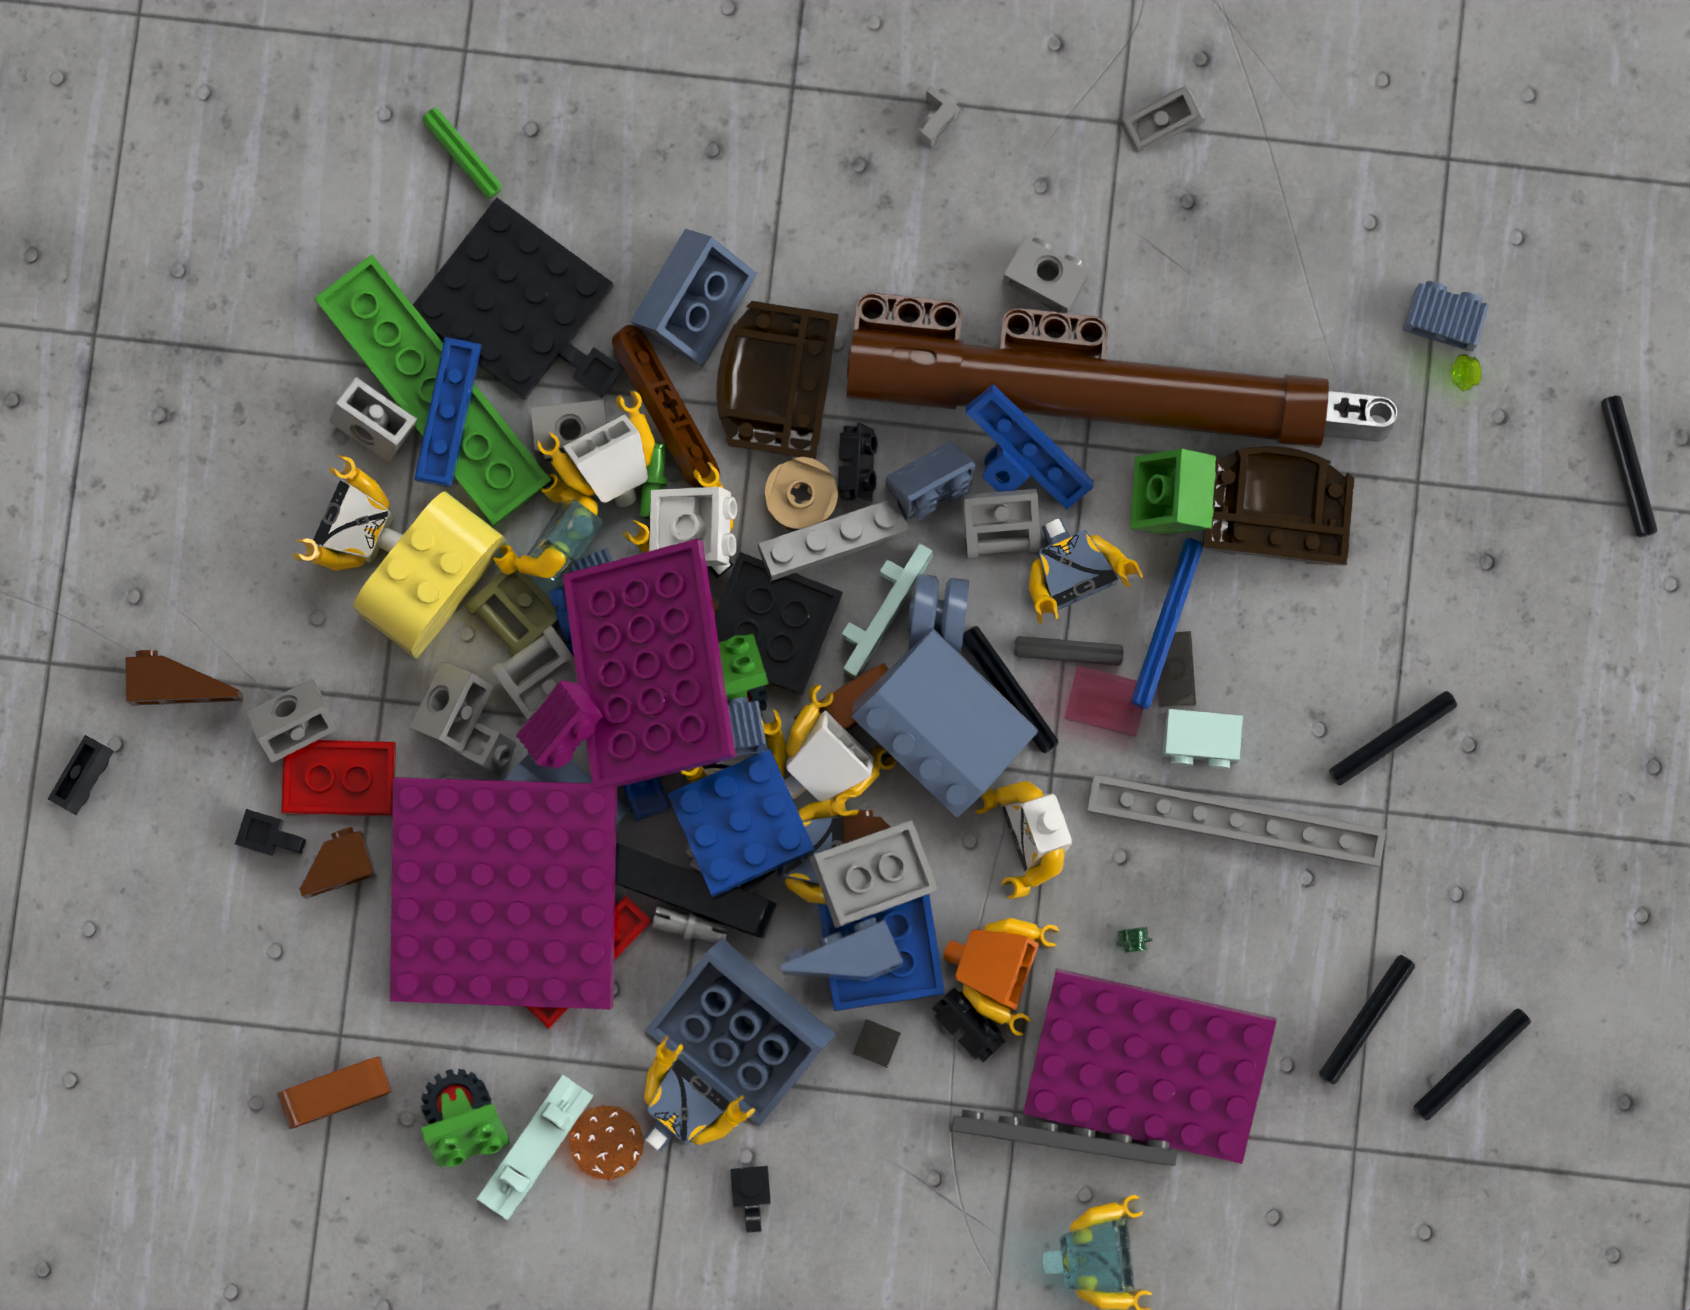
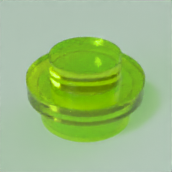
(1466, 372)

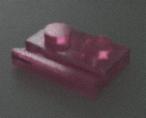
(1103, 701)

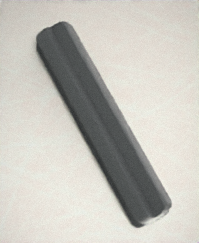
(1068, 650)

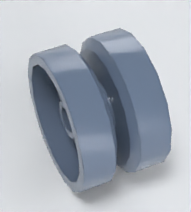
(944, 616)

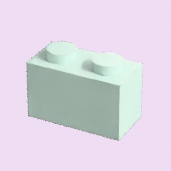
(1202, 738)

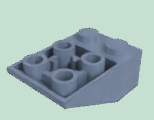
(931, 479)
(856, 957)

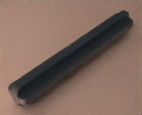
(1629, 466)
(1008, 686)
(1393, 738)
(1367, 1019)
(1472, 1064)

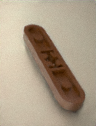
(658, 391)

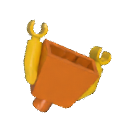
(997, 965)

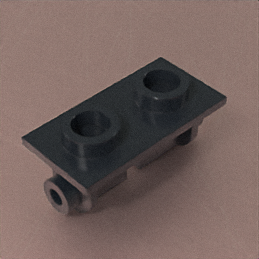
(858, 445)
(982, 1034)

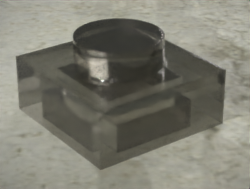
(876, 1043)

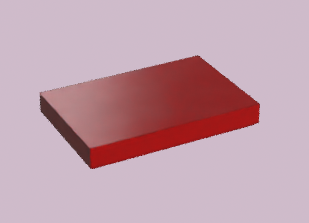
(340, 779)

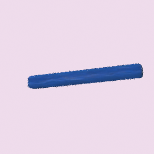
(1167, 624)

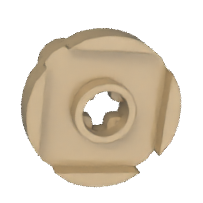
(791, 476)

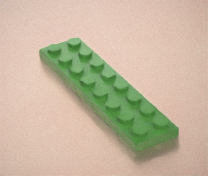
(405, 360)

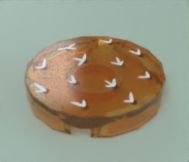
(606, 1142)

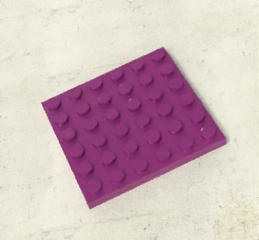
(503, 892)

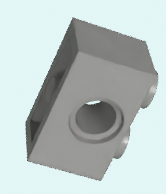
(1055, 294)
(553, 418)
(372, 420)
(451, 706)
(291, 720)

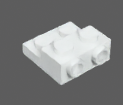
(691, 515)

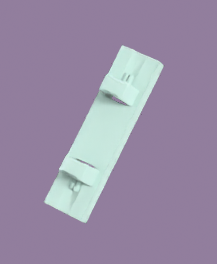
(869, 640)
(535, 1147)

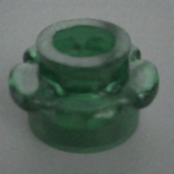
(1133, 939)

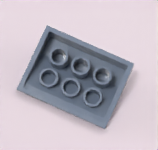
(943, 722)
(740, 1031)

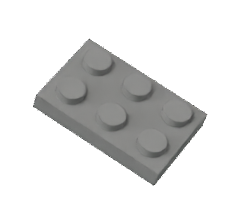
(873, 873)

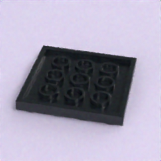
(513, 296)

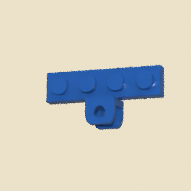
(1024, 451)

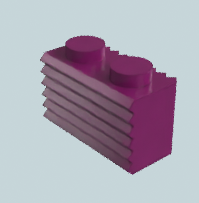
(559, 725)

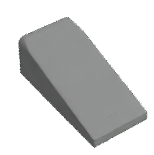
(1164, 118)

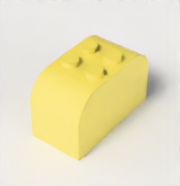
(428, 574)

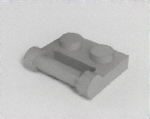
(1001, 513)
(536, 687)

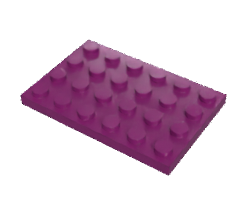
(650, 664)
(1149, 1065)

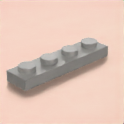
(833, 539)

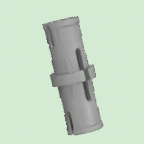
(688, 925)

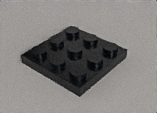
(784, 615)

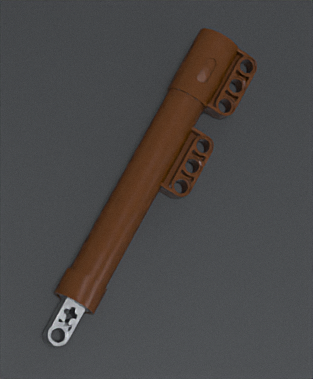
(1073, 378)

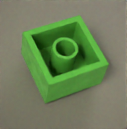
(1173, 492)

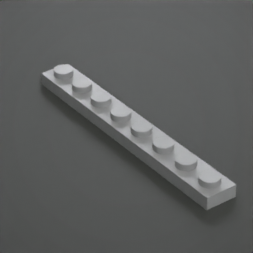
(1236, 820)

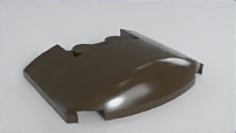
(776, 378)
(1281, 506)

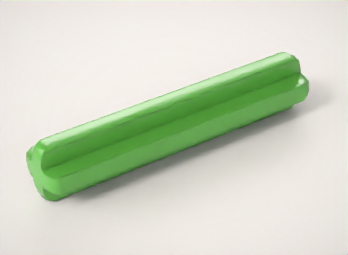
(462, 153)

